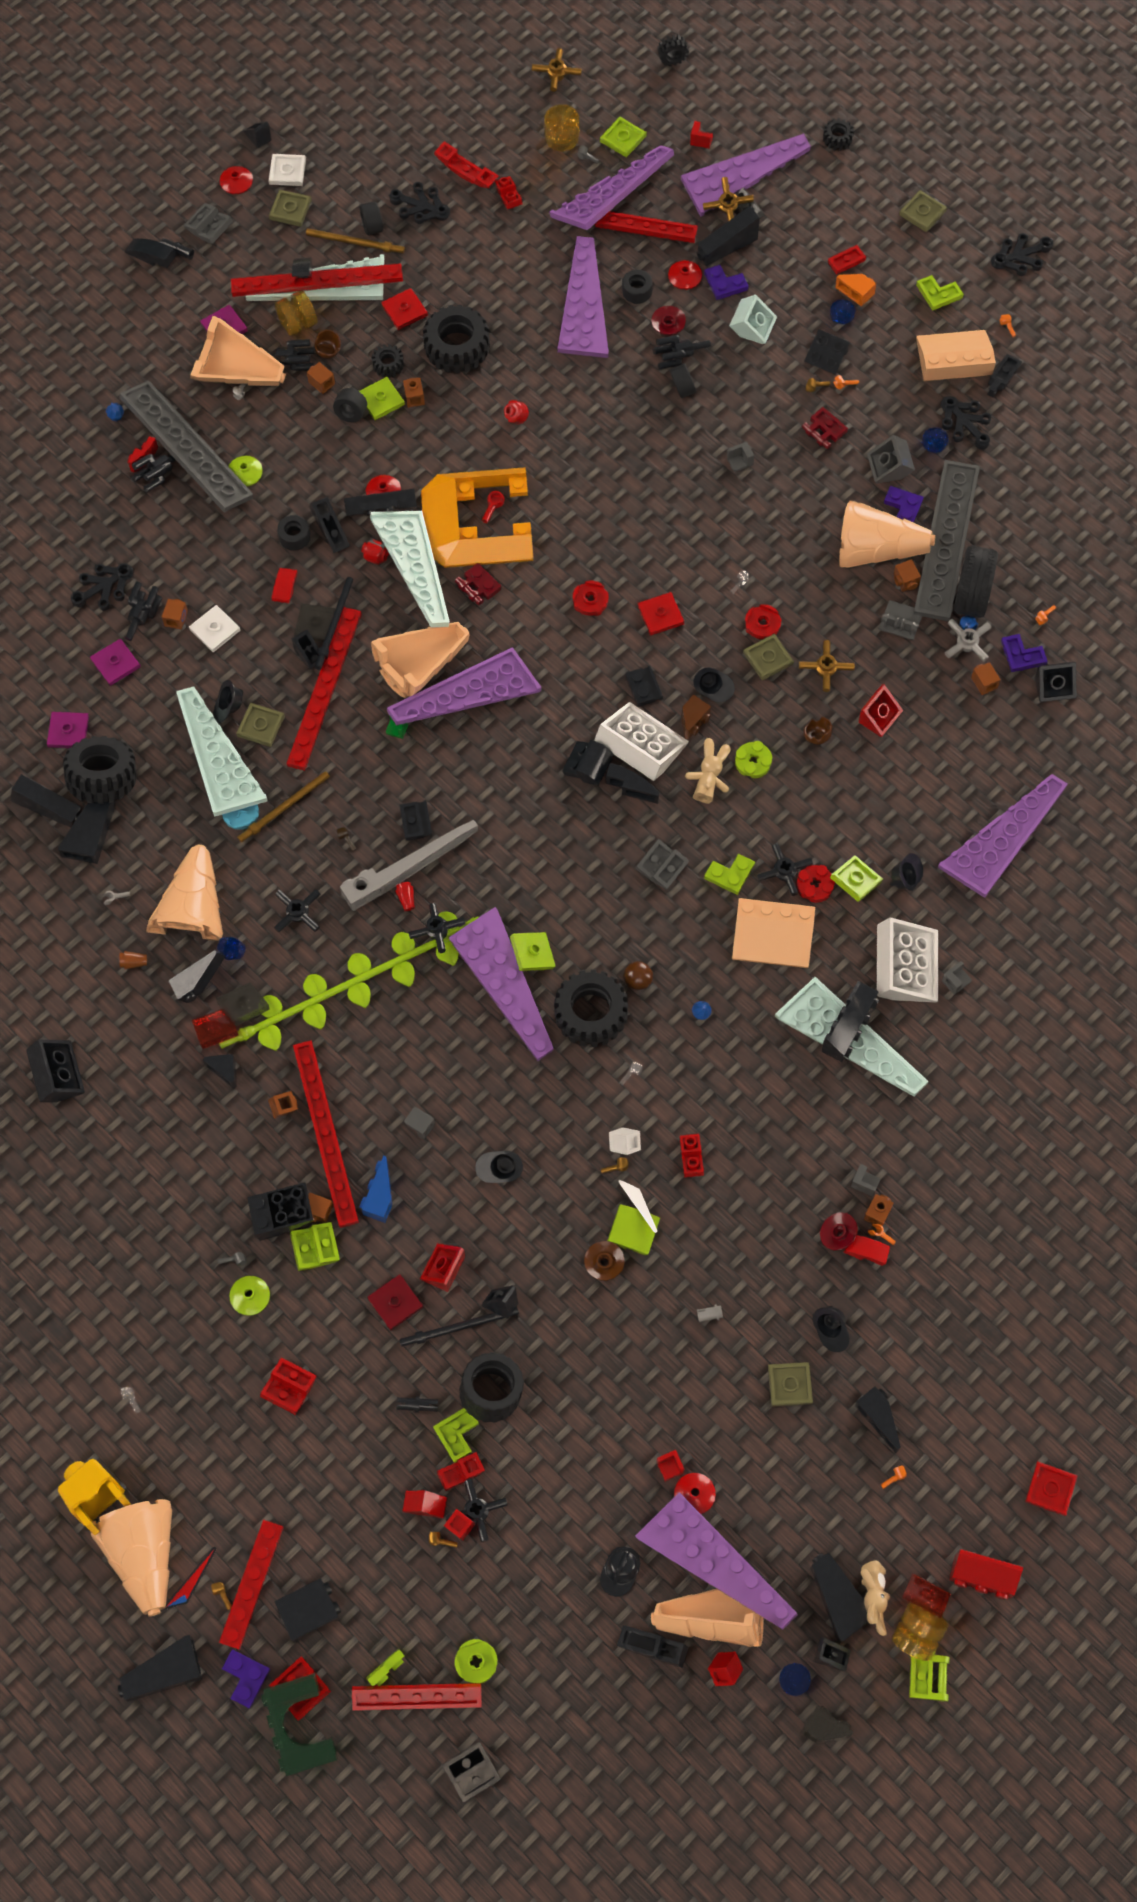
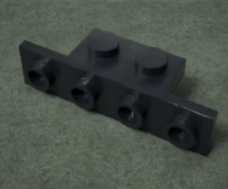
(380, 502)

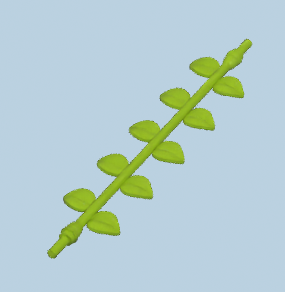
(358, 992)

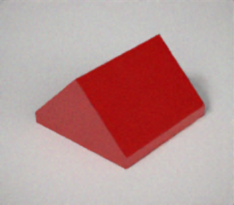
(880, 711)
(443, 1266)

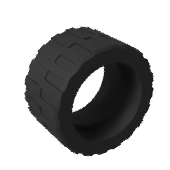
(491, 1364)

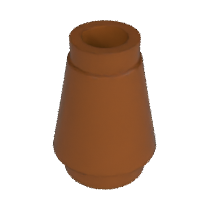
(132, 960)

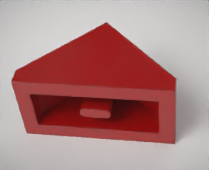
(424, 1503)

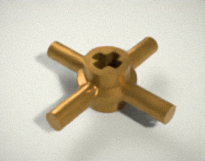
(556, 69)
(728, 196)
(826, 665)

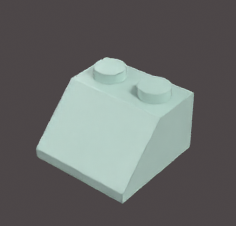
(753, 320)

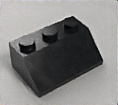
(55, 1070)

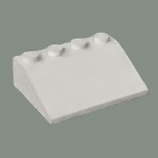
(640, 740)
(907, 961)

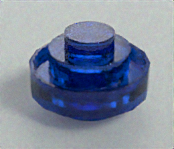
(842, 311)
(935, 440)
(231, 948)
(794, 1679)

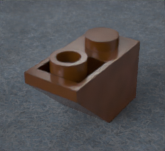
(693, 715)

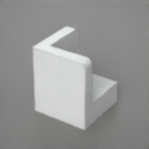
(624, 1141)

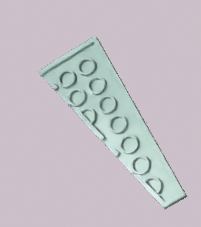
(361, 292)
(410, 548)
(222, 769)
(814, 1012)

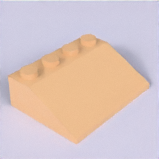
(955, 355)
(773, 933)

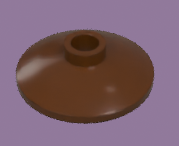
(604, 1251)

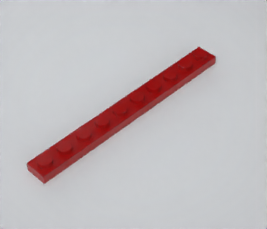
(320, 280)
(324, 689)
(325, 1134)

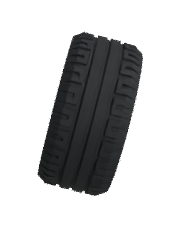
(976, 581)

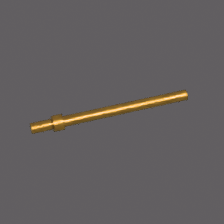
(386, 246)
(255, 828)

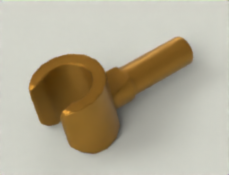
(812, 384)
(622, 1165)
(434, 1539)
(219, 1588)

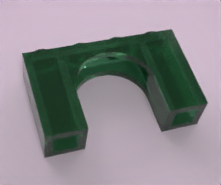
(294, 1755)

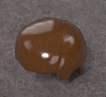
(327, 344)
(818, 731)
(638, 975)

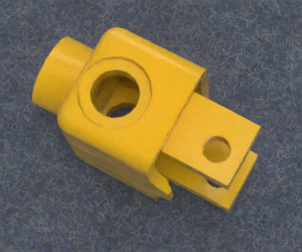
(89, 1491)

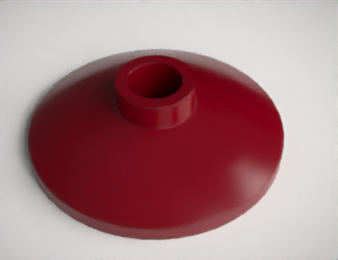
(670, 315)
(834, 1226)

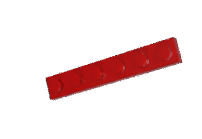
(648, 226)
(251, 1585)
(416, 1696)

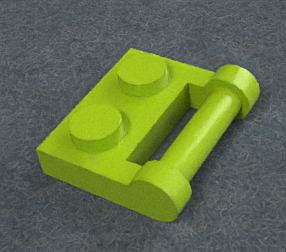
(921, 1678)

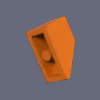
(856, 287)

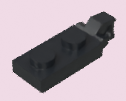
(1003, 374)

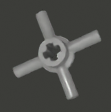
(968, 640)

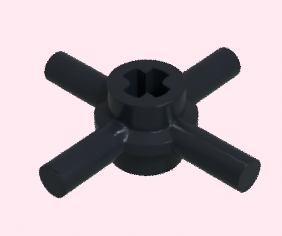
(788, 871)
(298, 905)
(437, 928)
(481, 1504)

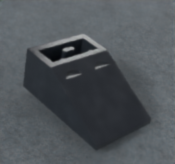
(280, 1211)

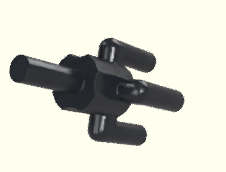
(677, 350)
(291, 355)
(155, 468)
(140, 608)

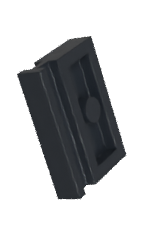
(643, 686)
(415, 820)

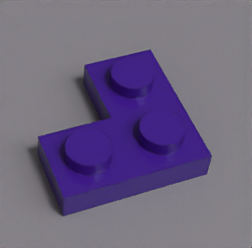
(723, 286)
(905, 501)
(1021, 658)
(251, 1677)

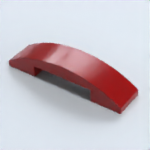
(465, 169)

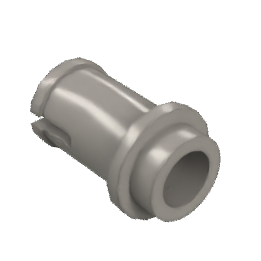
(710, 1313)

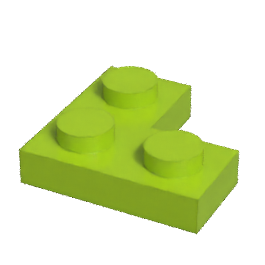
(936, 295)
(732, 878)
(451, 1432)
(379, 1675)

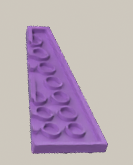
(742, 171)
(607, 193)
(583, 317)
(485, 683)
(991, 851)
(698, 1547)

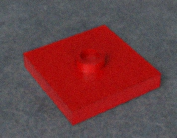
(404, 309)
(660, 613)
(1051, 1488)

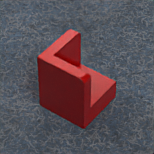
(700, 138)
(670, 1465)
(459, 1524)
(725, 1669)

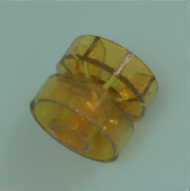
(561, 127)
(297, 313)
(919, 1632)

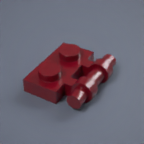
(828, 424)
(481, 580)

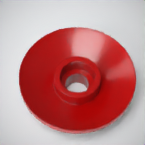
(236, 180)
(687, 279)
(389, 482)
(703, 1484)

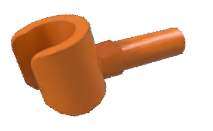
(1006, 320)
(840, 383)
(1042, 616)
(880, 1232)
(900, 1474)

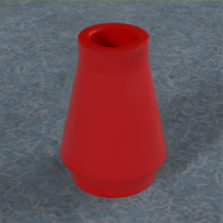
(406, 895)

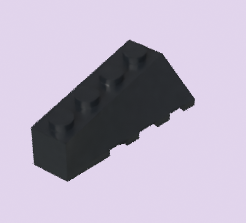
(850, 1020)

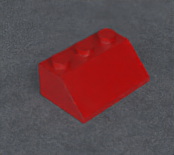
(985, 1574)

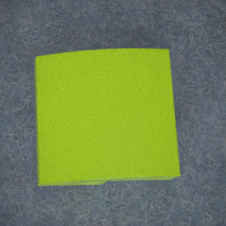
(632, 1230)
(314, 1246)

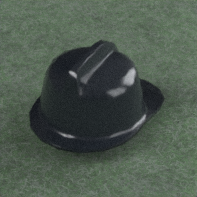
(714, 684)
(228, 701)
(907, 873)
(499, 1166)
(831, 1328)
(620, 1571)

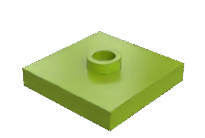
(623, 136)
(382, 398)
(856, 878)
(532, 951)

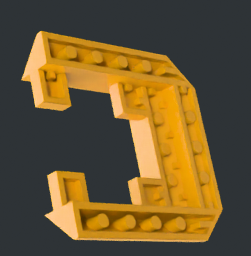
(461, 546)

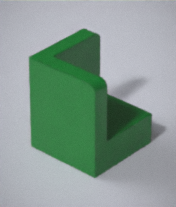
(396, 730)

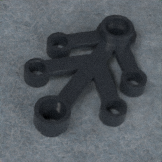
(420, 205)
(1001, 260)
(965, 419)
(104, 584)

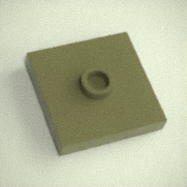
(290, 208)
(923, 211)
(768, 657)
(260, 724)
(790, 1384)

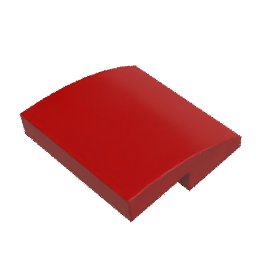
(288, 1386)
(298, 1669)

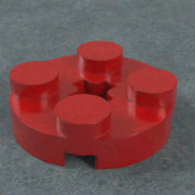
(592, 607)
(757, 614)
(810, 892)

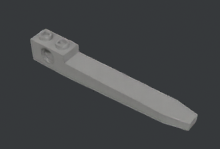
(388, 878)

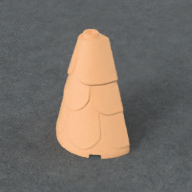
(235, 359)
(879, 536)
(418, 655)
(190, 899)
(138, 1550)
(709, 1617)

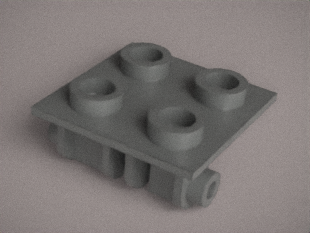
(900, 620)

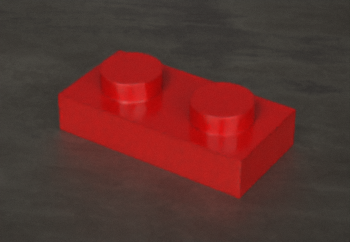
(846, 259)

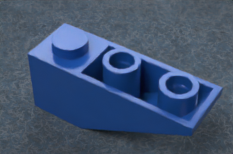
(379, 1198)

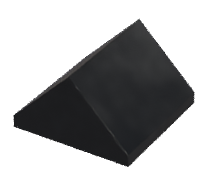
(1056, 681)

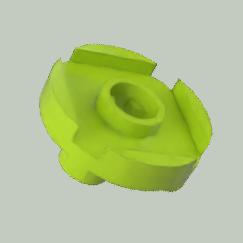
(752, 769)
(465, 1656)

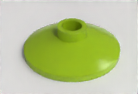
(249, 475)
(256, 1302)

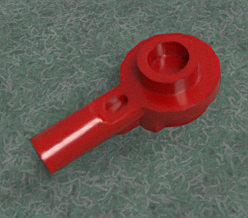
(495, 500)

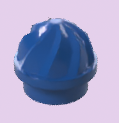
(115, 411)
(968, 622)
(701, 1010)

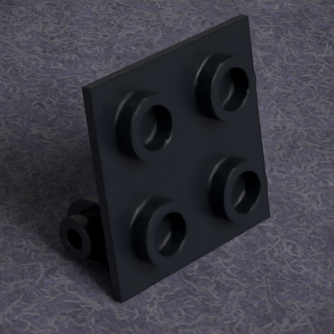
(827, 351)

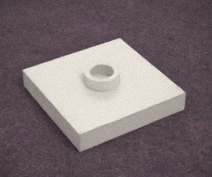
(287, 169)
(214, 628)

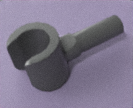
(582, 154)
(238, 1257)

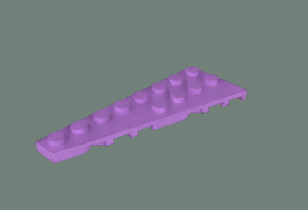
(492, 960)

